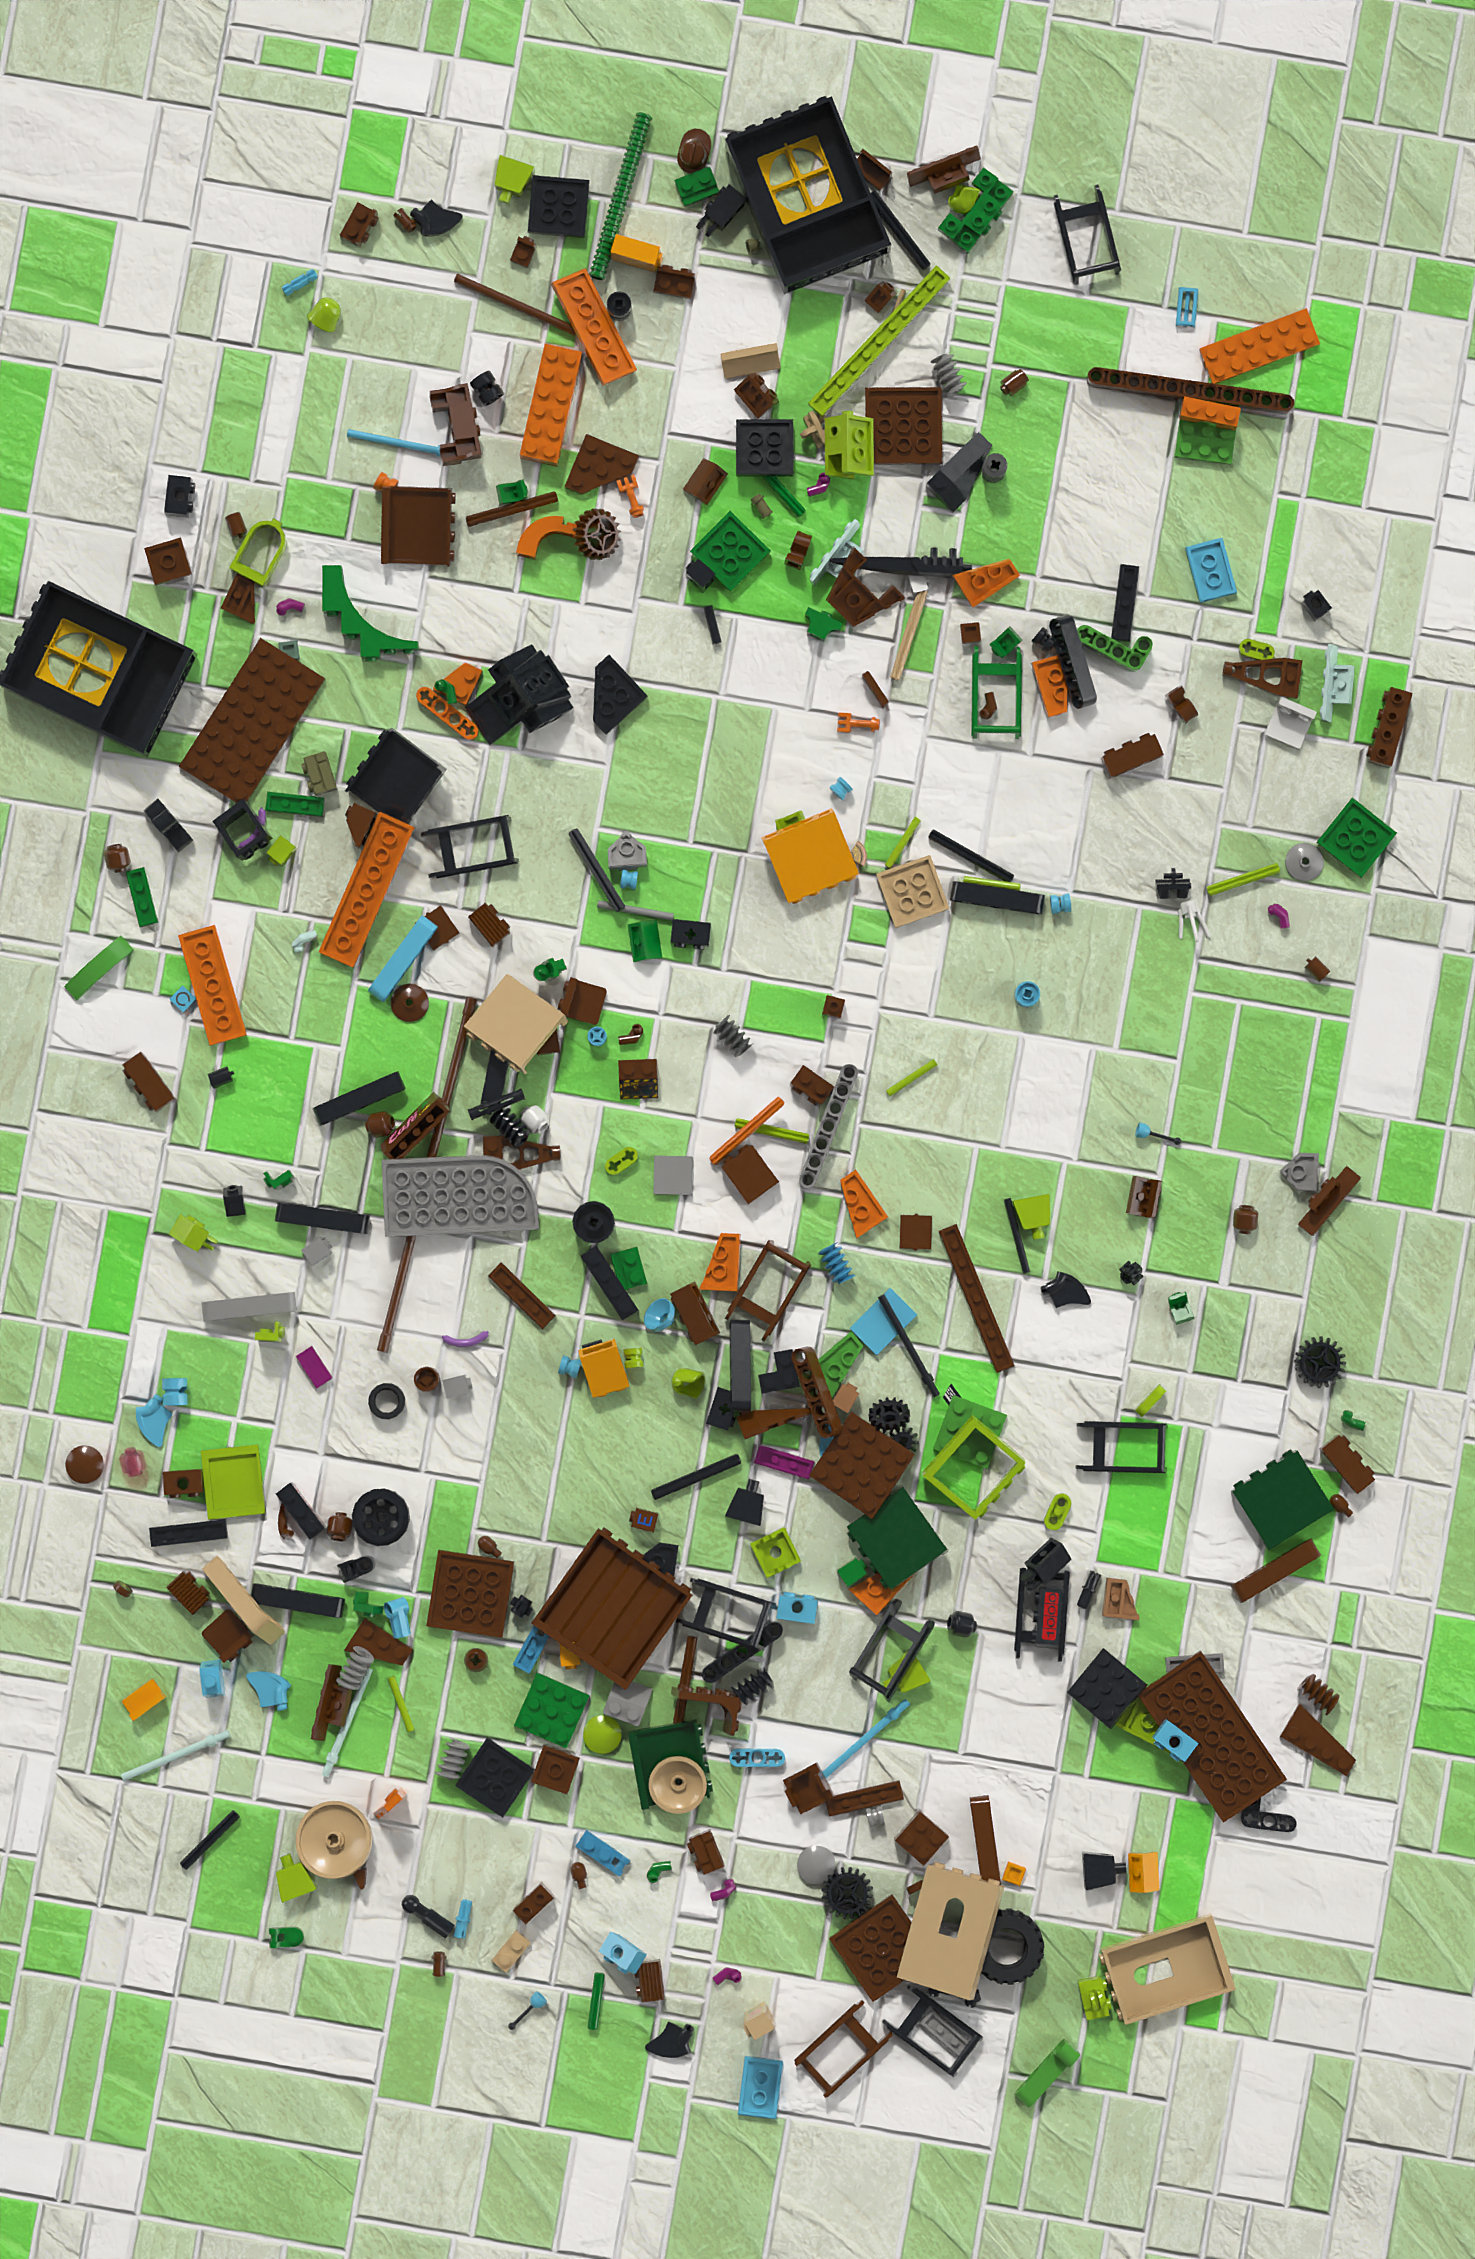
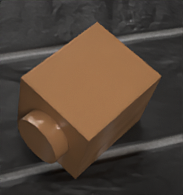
(845, 1397)

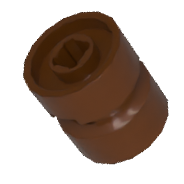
(426, 1378)

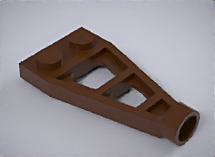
(1289, 677)
(494, 1147)

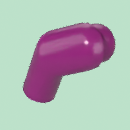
(821, 485)
(729, 1888)

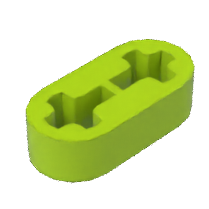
(1258, 646)
(619, 1156)
(1150, 1400)

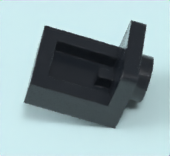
(234, 1200)

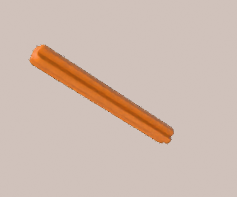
(747, 1130)

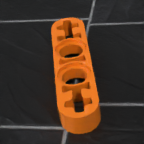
(449, 711)

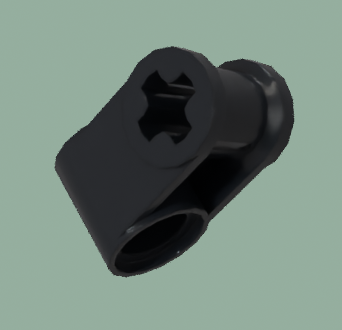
(355, 1568)

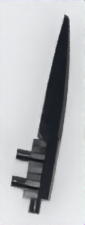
(914, 565)

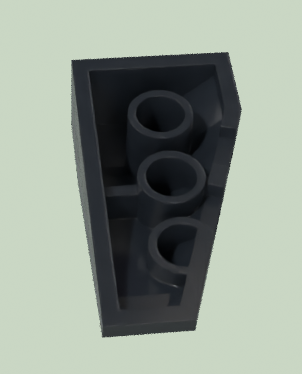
(958, 475)

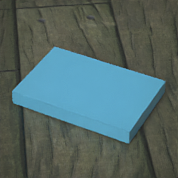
(1211, 570)
(875, 1326)
(760, 2087)

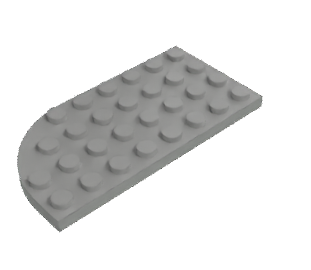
(456, 1196)

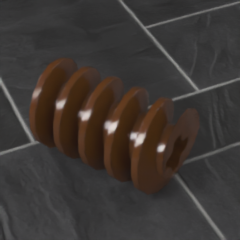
(1319, 1693)

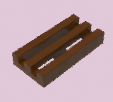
(875, 689)

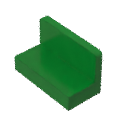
(644, 940)

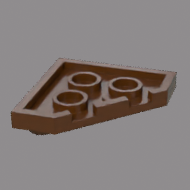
(599, 465)

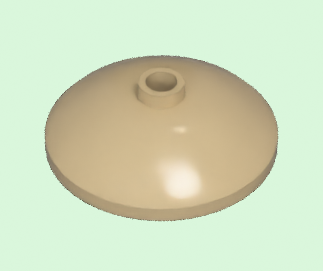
(673, 1796)

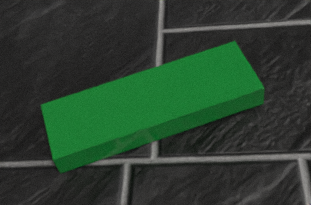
(295, 804)
(142, 897)

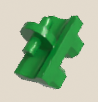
(549, 970)

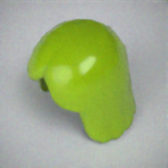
(963, 199)
(325, 314)
(695, 1379)

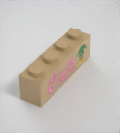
(758, 2021)

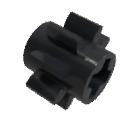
(1131, 1273)
(521, 1606)

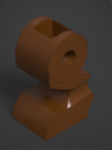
(798, 550)
(1181, 704)

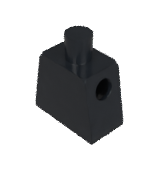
(747, 1504)
(1100, 1869)

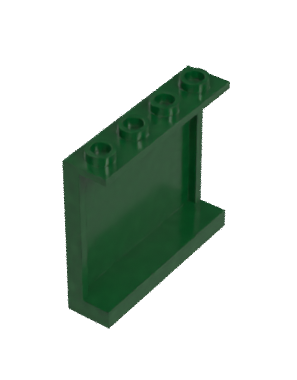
(1282, 1498)
(896, 1539)
(664, 1741)

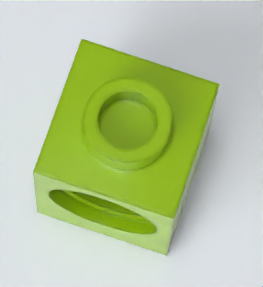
(281, 851)

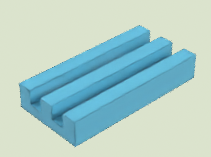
(1185, 323)

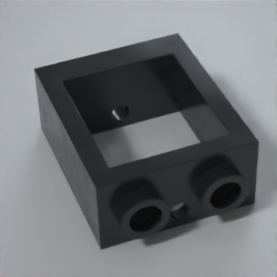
(232, 815)

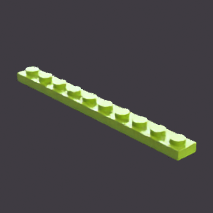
(879, 341)

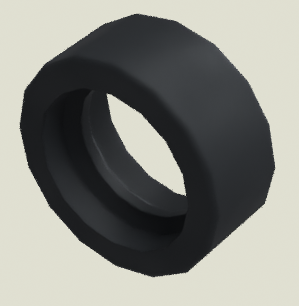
(372, 1401)

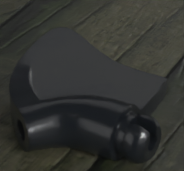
(435, 219)
(1066, 1290)
(672, 2041)

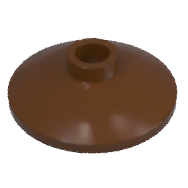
(417, 1009)

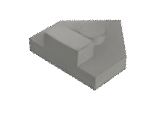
(627, 853)
(1303, 1172)

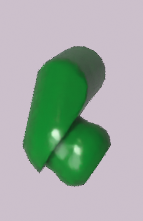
(448, 689)
(1351, 1422)
(656, 1869)

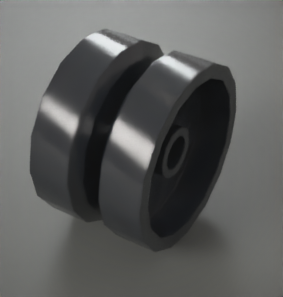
(590, 1211)

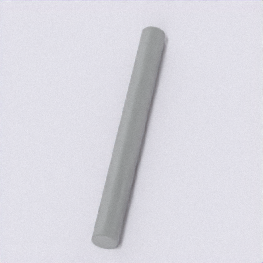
(638, 911)

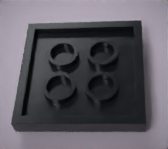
(558, 206)
(764, 447)
(1107, 1688)
(495, 1777)

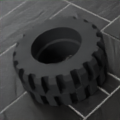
(1033, 1949)

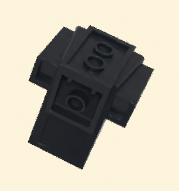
(525, 692)

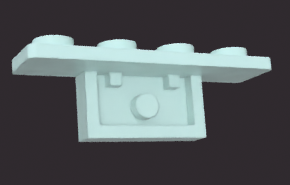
(841, 548)
(1337, 684)

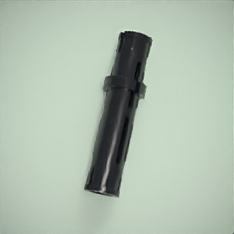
(475, 1113)

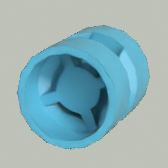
(1027, 994)
(174, 1391)

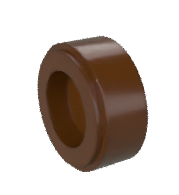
(122, 1588)
(914, 1887)

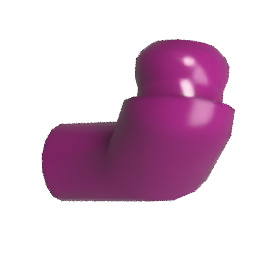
(285, 605)
(1281, 913)
(729, 1974)

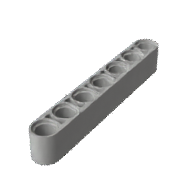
(835, 1119)

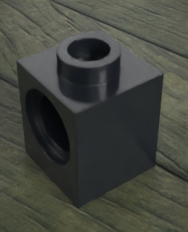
(1324, 605)

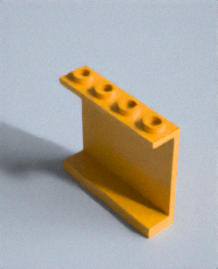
(810, 856)

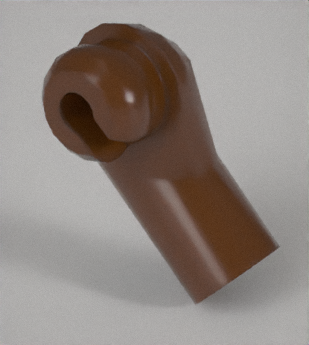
(990, 708)

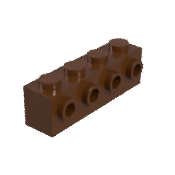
(1389, 728)

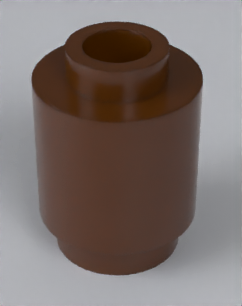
(1014, 382)

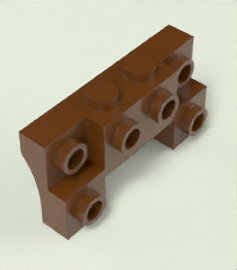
(462, 417)

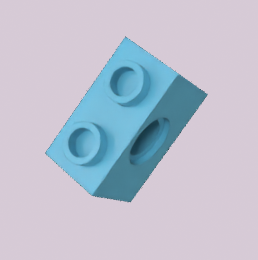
(785, 1610)
(1183, 1749)
(631, 1957)

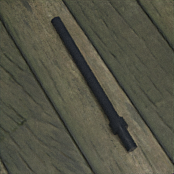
(926, 1378)

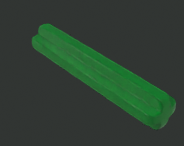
(785, 495)
(596, 2001)

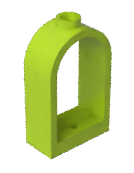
(248, 572)

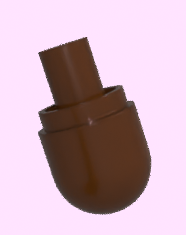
(1340, 1505)
(488, 1546)
(578, 1874)

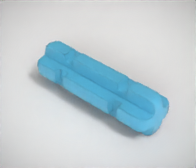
(299, 282)

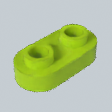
(1057, 1511)

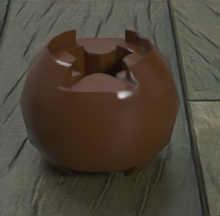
(470, 1664)

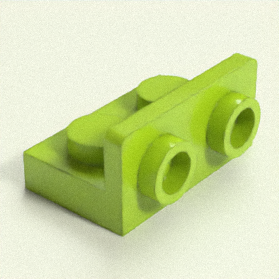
(267, 1335)

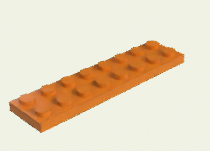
(366, 889)

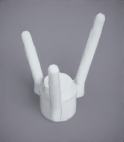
(1190, 911)

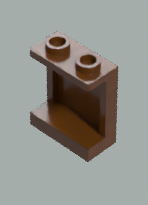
(749, 1173)

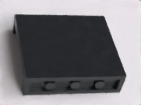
(395, 776)

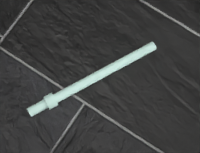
(210, 1741)
(332, 1756)

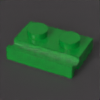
(697, 186)
(629, 1268)

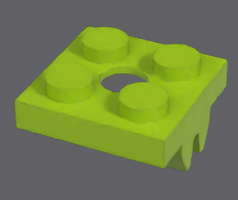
(788, 1552)

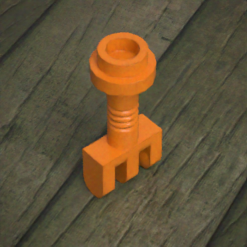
(636, 510)
(874, 723)

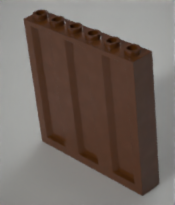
(612, 1608)

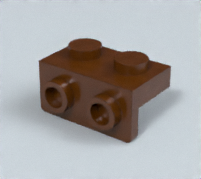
(1144, 1197)

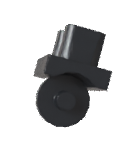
(1170, 882)

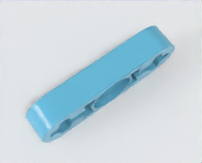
(752, 1764)

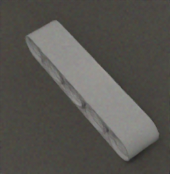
(249, 1306)

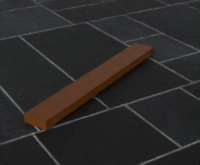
(976, 1298)

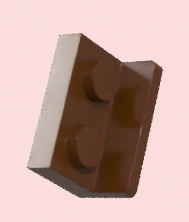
(359, 224)
(674, 282)
(756, 394)
(811, 1085)

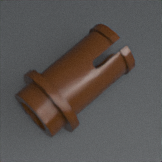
(406, 222)
(438, 1963)

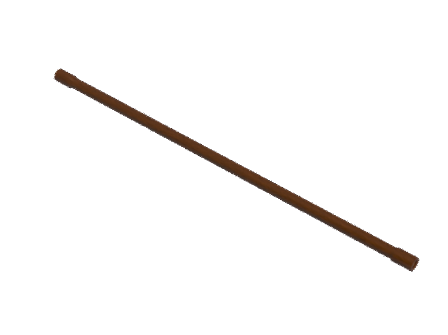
(386, 1335)

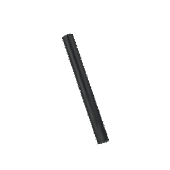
(1017, 1236)

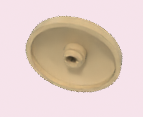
(333, 1839)

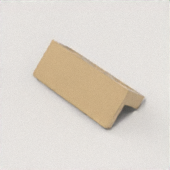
(750, 360)

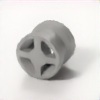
(875, 1816)

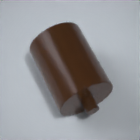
(236, 525)
(1317, 968)

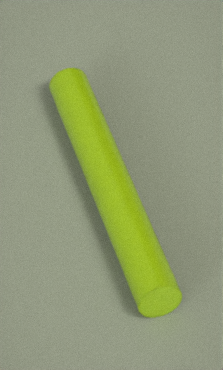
(902, 843)
(993, 883)
(912, 1077)
(400, 1703)

